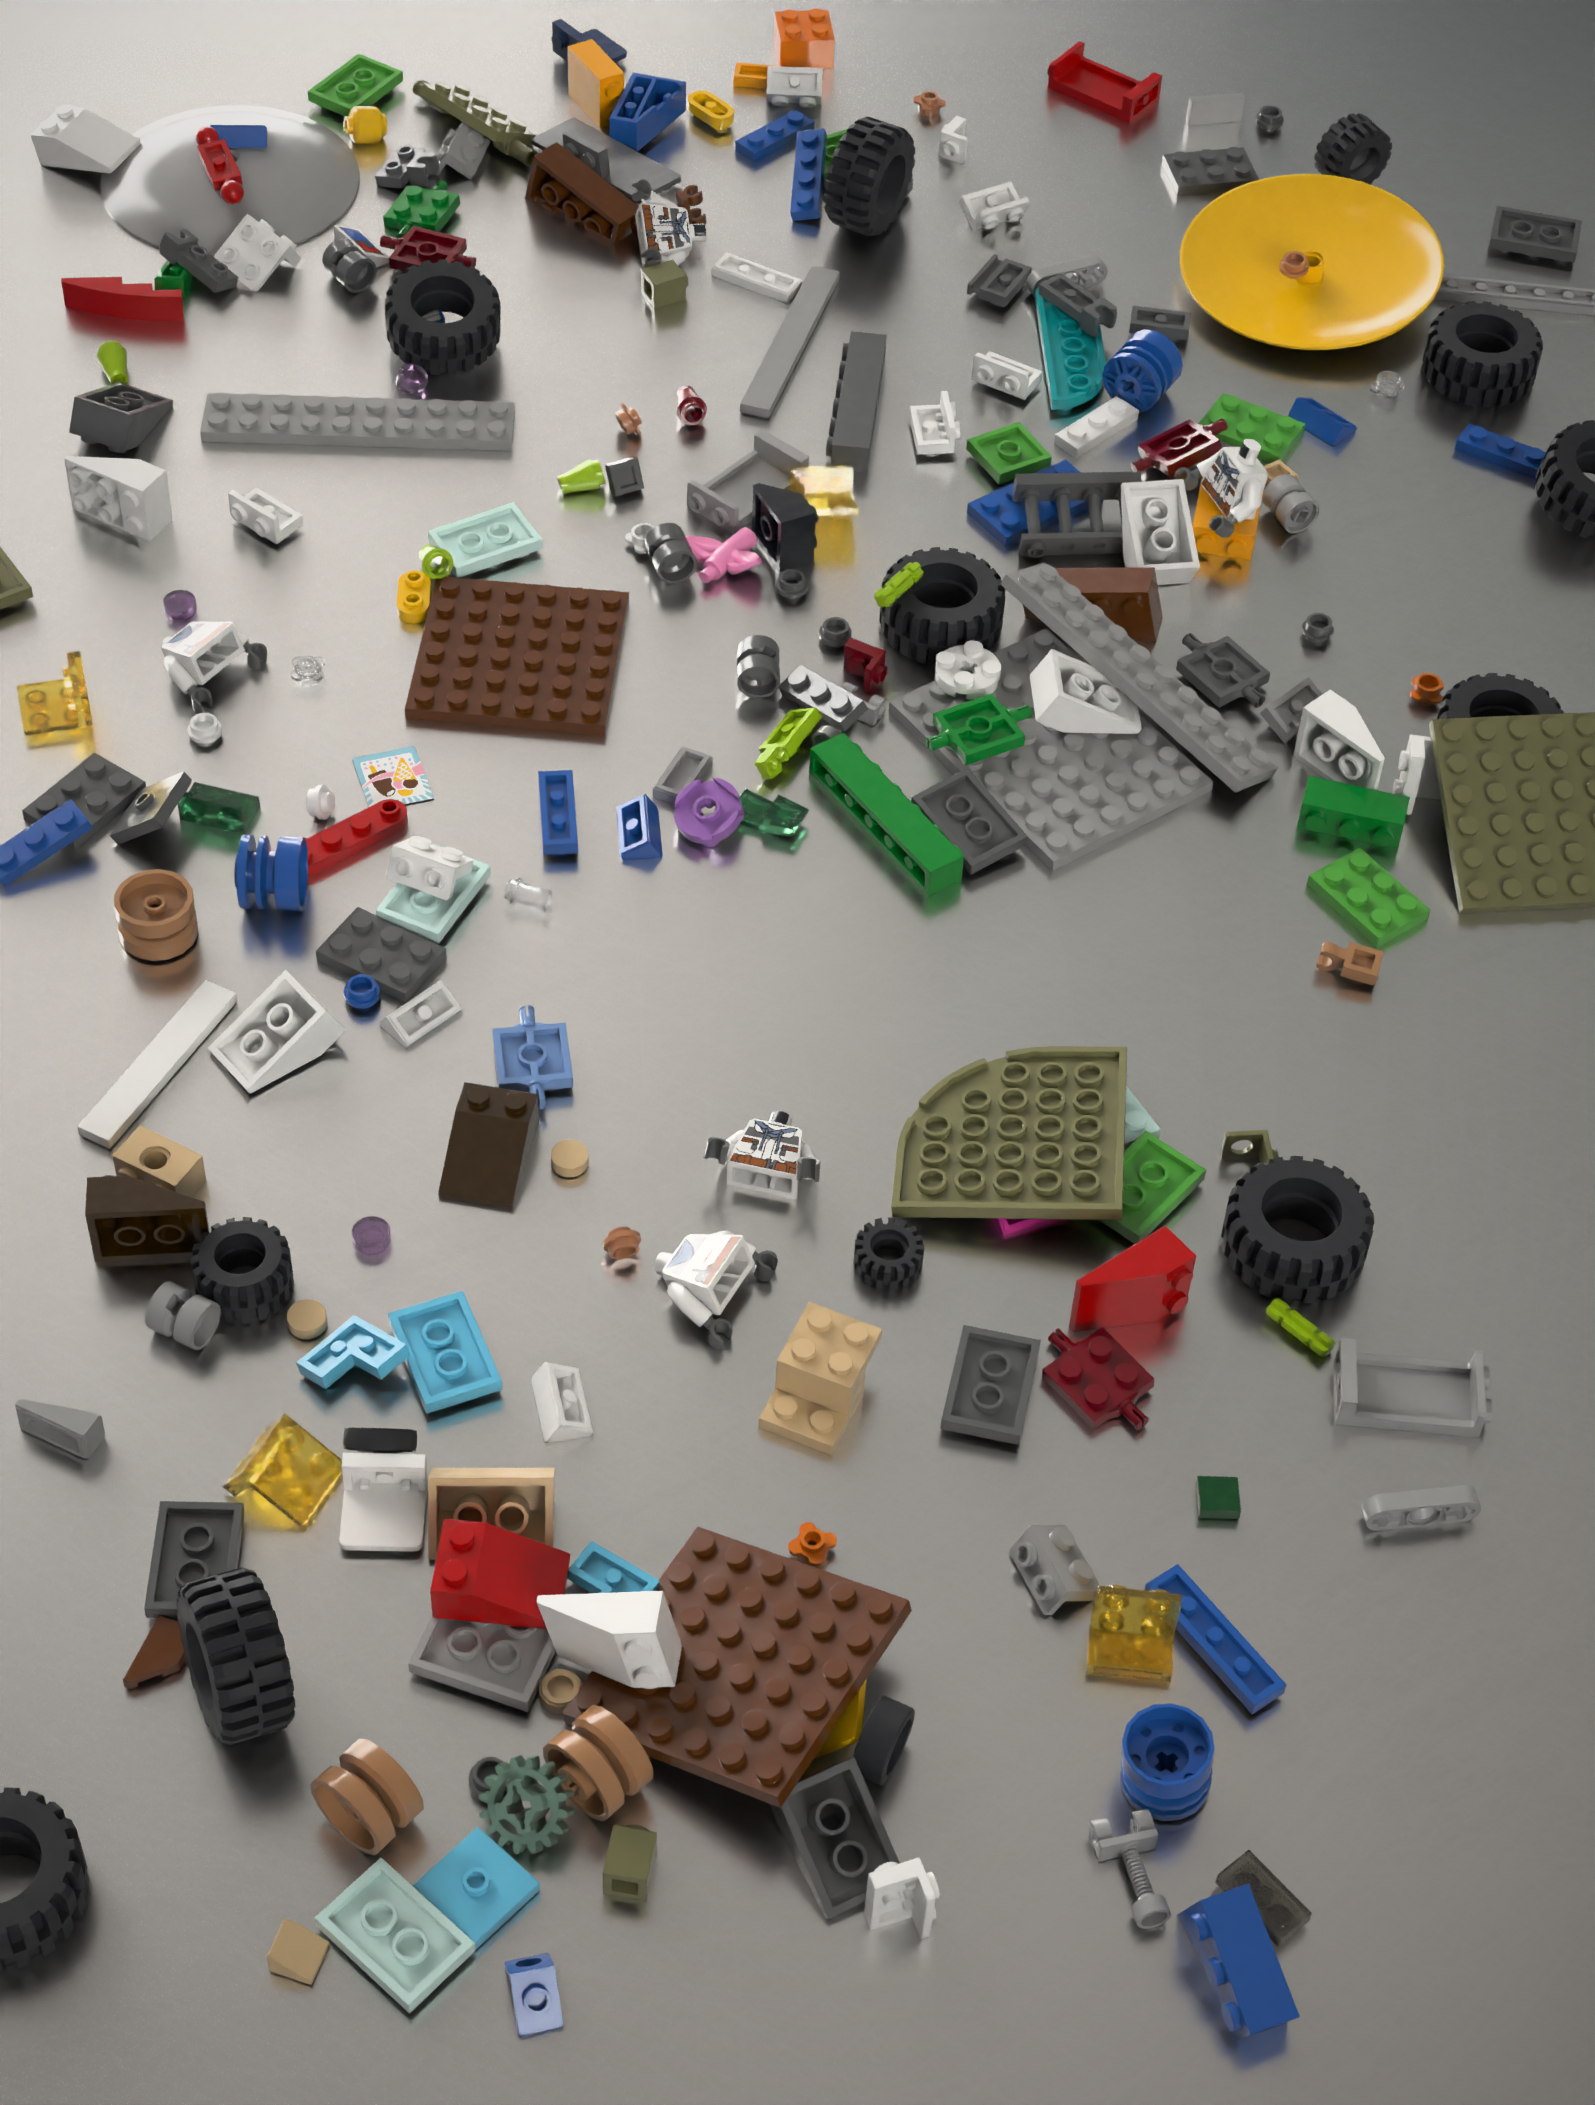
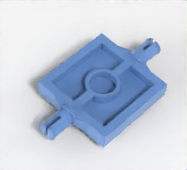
(532, 1056)

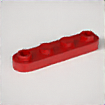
(355, 834)

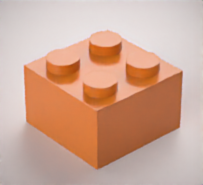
(804, 38)

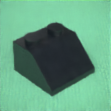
(784, 526)

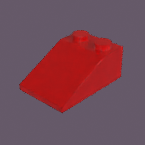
(1135, 1285)
(494, 1575)

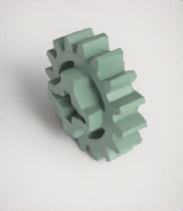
(525, 1787)

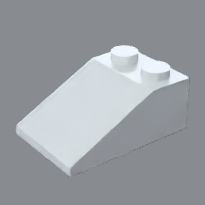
(82, 141)
(1159, 530)
(1079, 698)
(1338, 743)
(276, 1034)
(616, 1635)

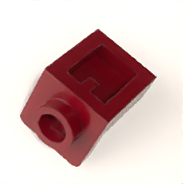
(866, 662)

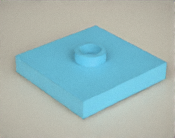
(478, 1886)

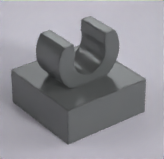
(624, 476)

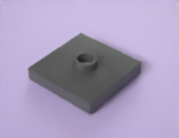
(151, 808)

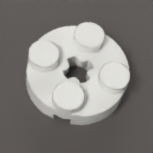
(972, 657)

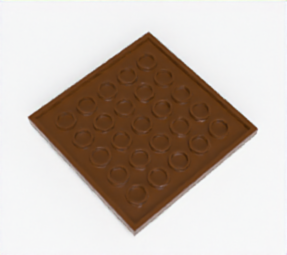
(518, 656)
(761, 1665)

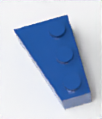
(646, 109)
(1239, 1961)

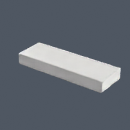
(756, 277)

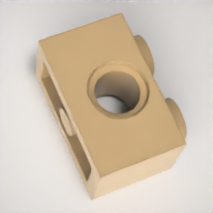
(160, 1162)

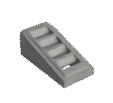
(62, 1426)

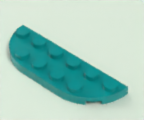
(1070, 356)

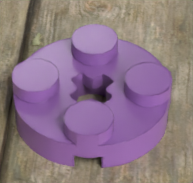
(712, 828)

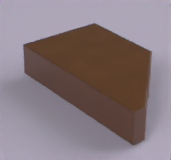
(159, 1653)

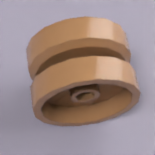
(156, 914)
(600, 1762)
(367, 1796)

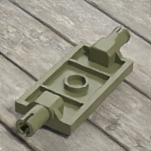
(507, 134)

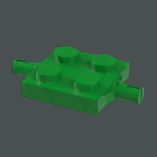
(422, 208)
(978, 729)

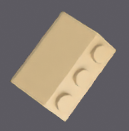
(504, 1497)

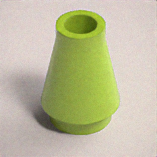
(113, 360)
(582, 478)
(435, 562)

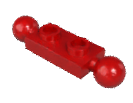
(219, 165)

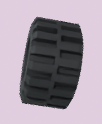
(1353, 149)
(237, 1246)

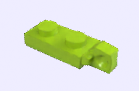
(785, 740)

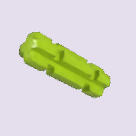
(898, 584)
(1300, 1327)

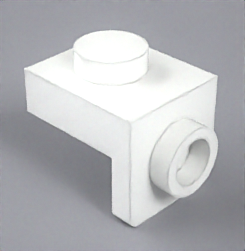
(953, 140)

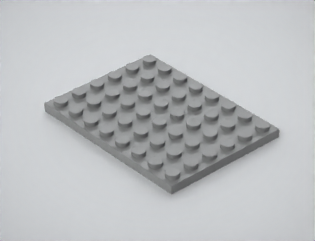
(1061, 786)

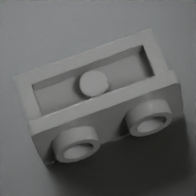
(463, 150)
(1286, 712)
(1053, 1567)

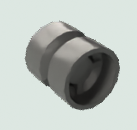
(349, 265)
(670, 553)
(758, 666)

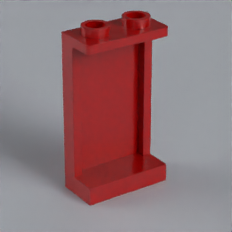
(1102, 86)

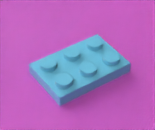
(445, 1351)

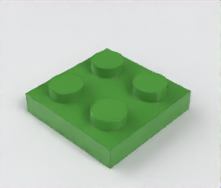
(1008, 452)

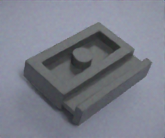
(999, 280)

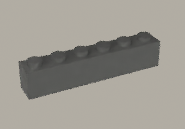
(856, 401)

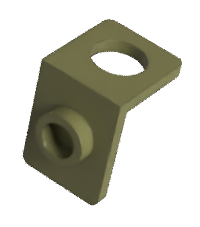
(1259, 1148)

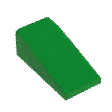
(173, 278)

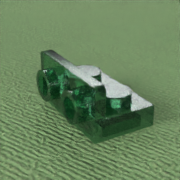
(218, 808)

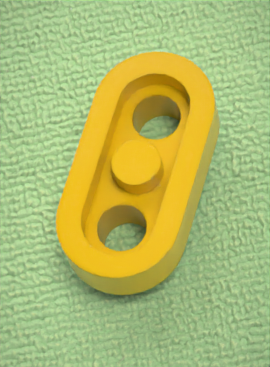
(711, 109)
(413, 597)

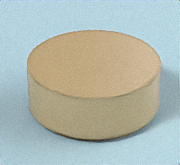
(569, 1158)
(307, 1319)
(558, 1689)

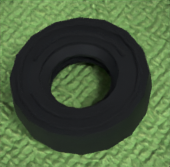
(380, 1439)

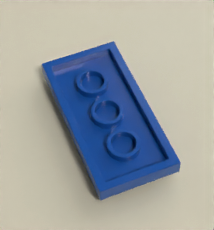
(1008, 519)

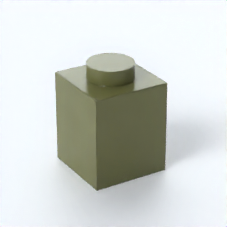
(663, 284)
(630, 1862)

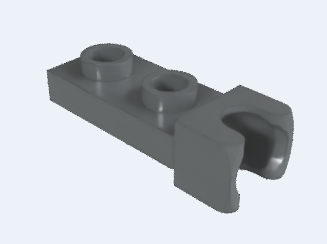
(197, 260)
(1079, 303)

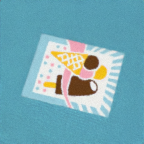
(393, 775)

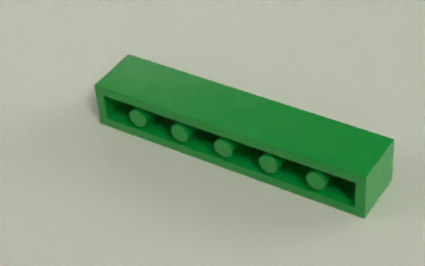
(886, 814)

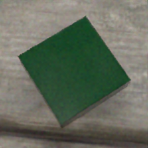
(1218, 1497)

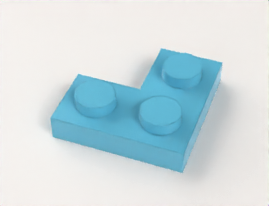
(352, 1345)
(605, 1572)

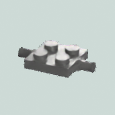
(1223, 671)

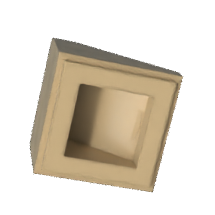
(296, 1952)

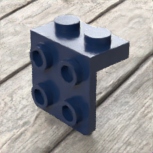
(565, 35)

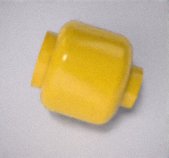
(365, 125)

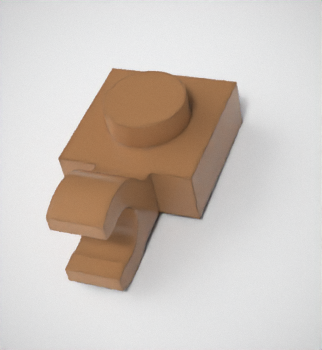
(1356, 961)

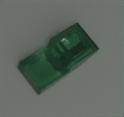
(775, 817)

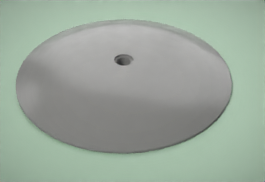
(293, 184)

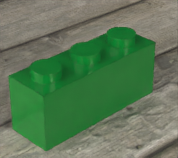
(1353, 812)

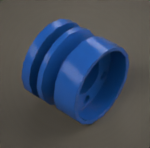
(1143, 369)
(265, 872)
(1167, 1761)

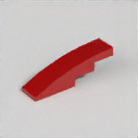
(127, 301)

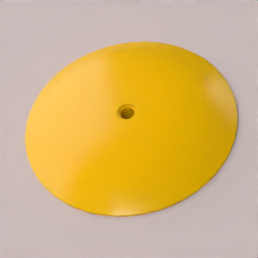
(1366, 251)

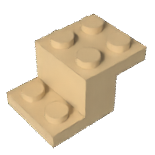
(820, 1378)

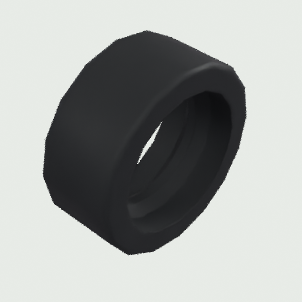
(883, 1739)

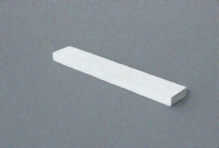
(157, 1064)

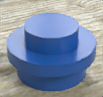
(361, 991)

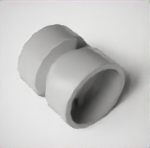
(1290, 503)
(183, 1316)

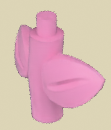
(728, 556)

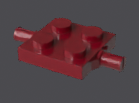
(425, 245)
(1180, 447)
(1098, 1378)

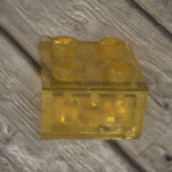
(826, 488)
(56, 703)
(287, 1469)
(1132, 1633)

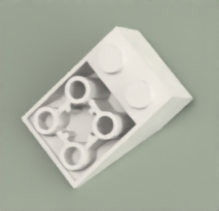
(120, 493)

